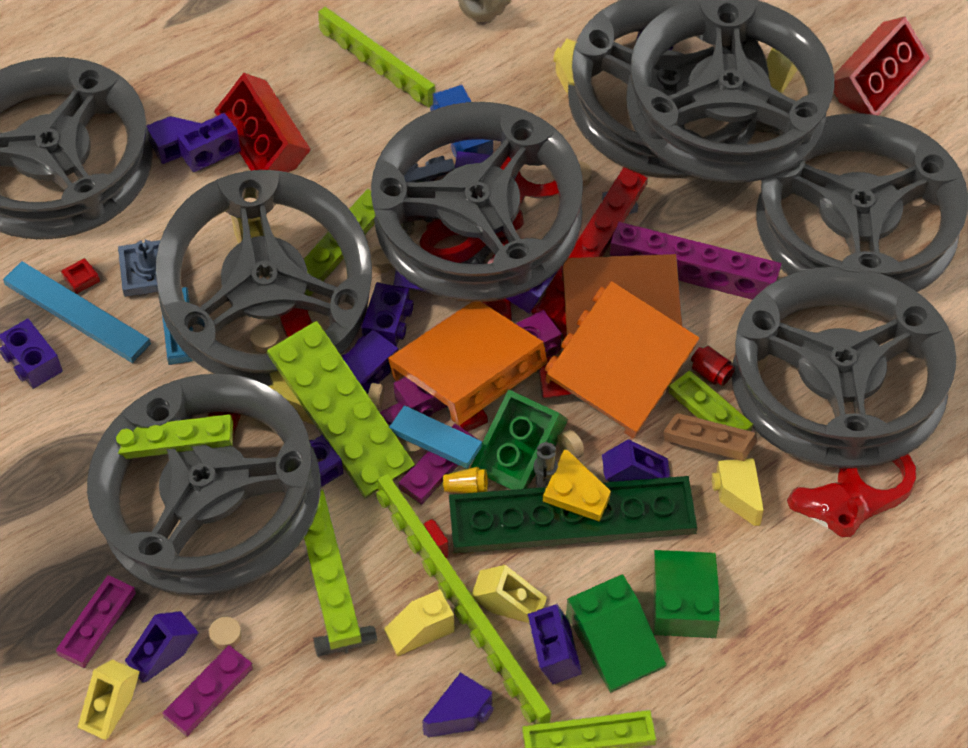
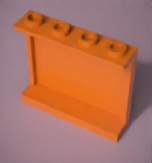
(621, 357)
(470, 359)

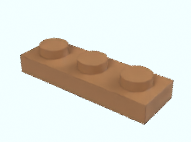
(710, 436)

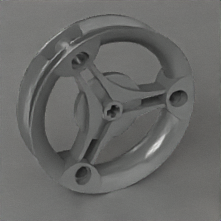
(598, 52)
(730, 89)
(60, 144)
(476, 200)
(865, 204)
(258, 257)
(842, 366)
(207, 487)

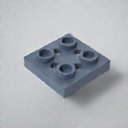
(433, 168)
(141, 260)

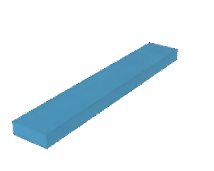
(77, 312)

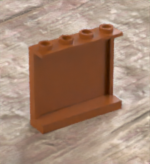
(645, 276)

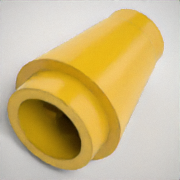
(466, 481)

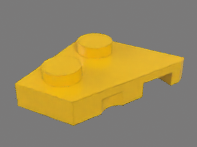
(576, 489)

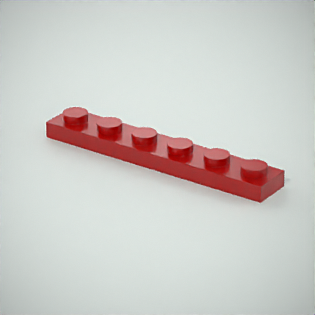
(602, 226)

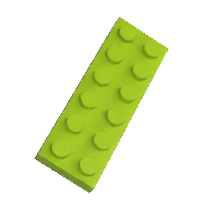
(340, 408)

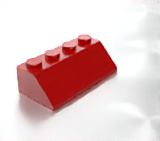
(880, 67)
(263, 126)

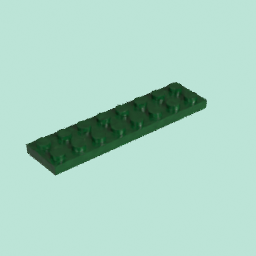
(523, 520)

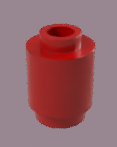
(712, 365)

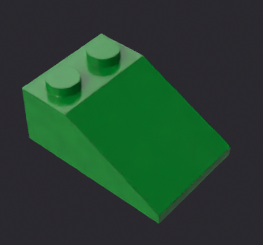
(513, 440)
(686, 594)
(615, 632)

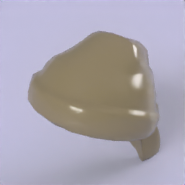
(483, 10)

